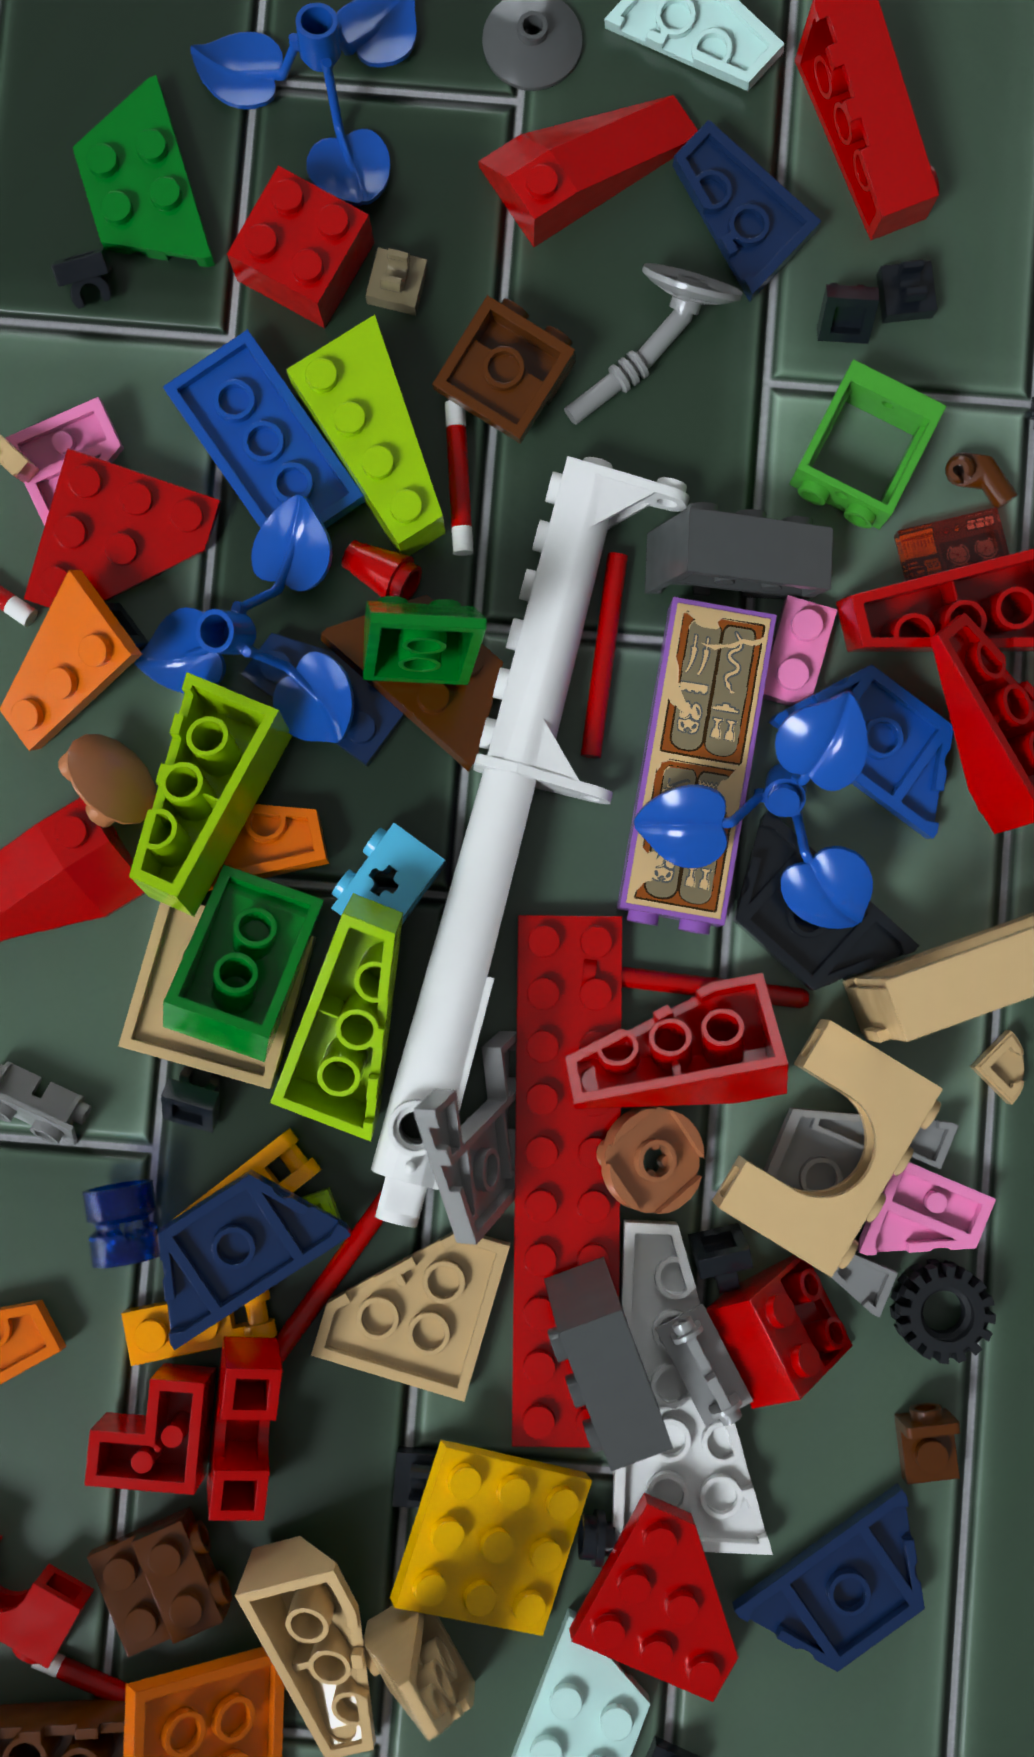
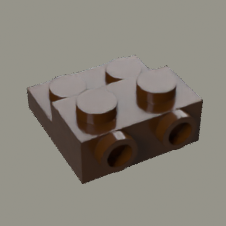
(506, 367)
(161, 1582)

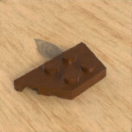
(445, 712)

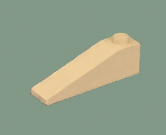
(313, 1640)
(419, 1667)

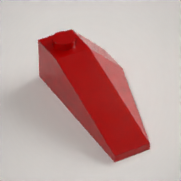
(576, 166)
(990, 723)
(63, 874)
(697, 1053)

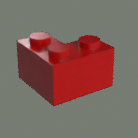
(164, 1447)

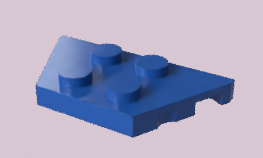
(904, 746)

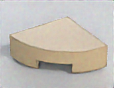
(16, 462)
(1002, 1067)

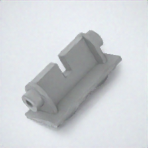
(49, 1115)
(705, 1366)

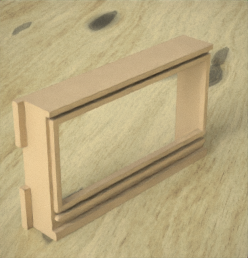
(946, 983)

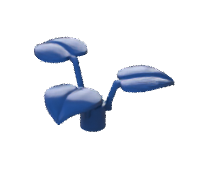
(246, 64)
(318, 692)
(813, 743)

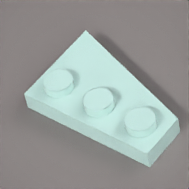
(705, 34)

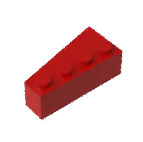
(866, 113)
(908, 613)

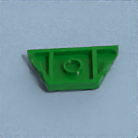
(141, 182)

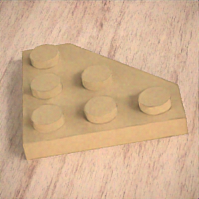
(418, 1317)

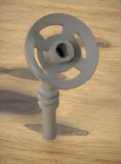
(688, 293)

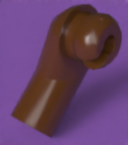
(982, 473)

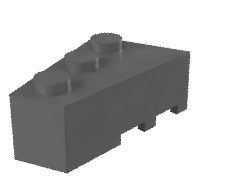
(739, 554)

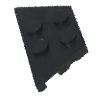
(807, 951)

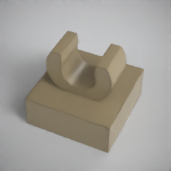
(397, 281)

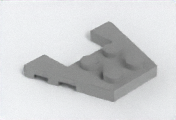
(822, 1150)
(478, 1158)

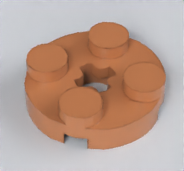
(623, 1156)

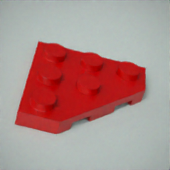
(116, 528)
(659, 1604)

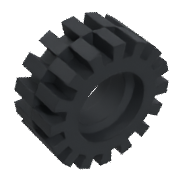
(972, 1320)

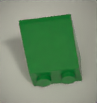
(421, 641)
(241, 963)

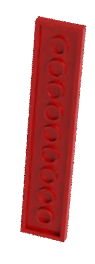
(560, 1196)

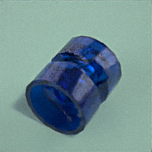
(116, 1204)

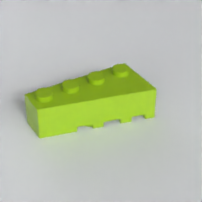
(365, 422)
(205, 791)
(344, 1033)

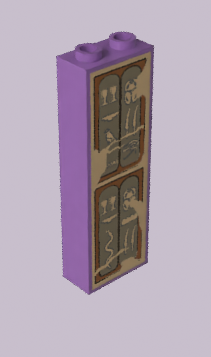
(702, 735)

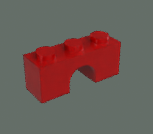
(241, 1426)
(43, 1616)

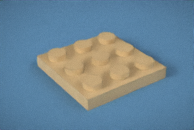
(144, 1021)

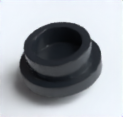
(595, 1538)

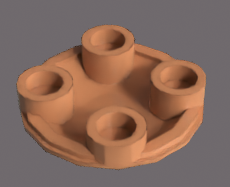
(108, 780)

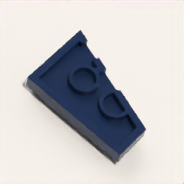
(743, 207)
(373, 714)

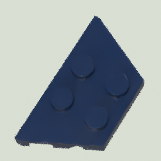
(238, 1249)
(843, 1587)

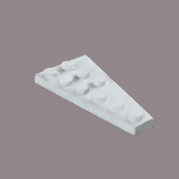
(707, 1463)

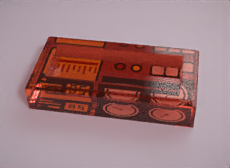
(950, 543)

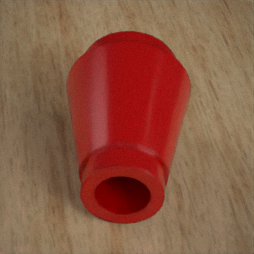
(382, 569)

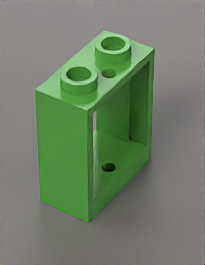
(889, 402)

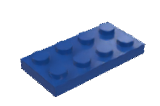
(261, 433)

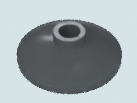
(527, 59)

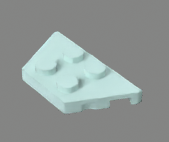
(582, 1705)

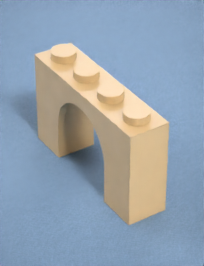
(892, 1108)

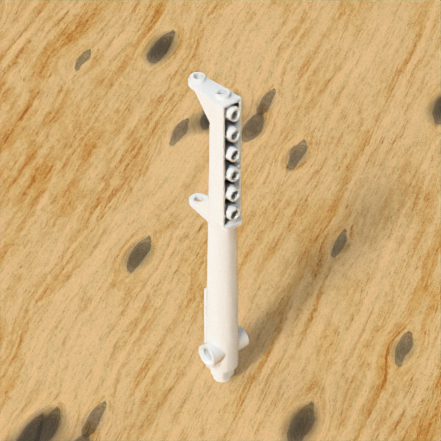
(519, 759)

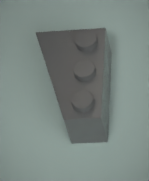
(605, 1366)

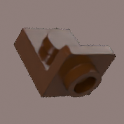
(927, 1443)

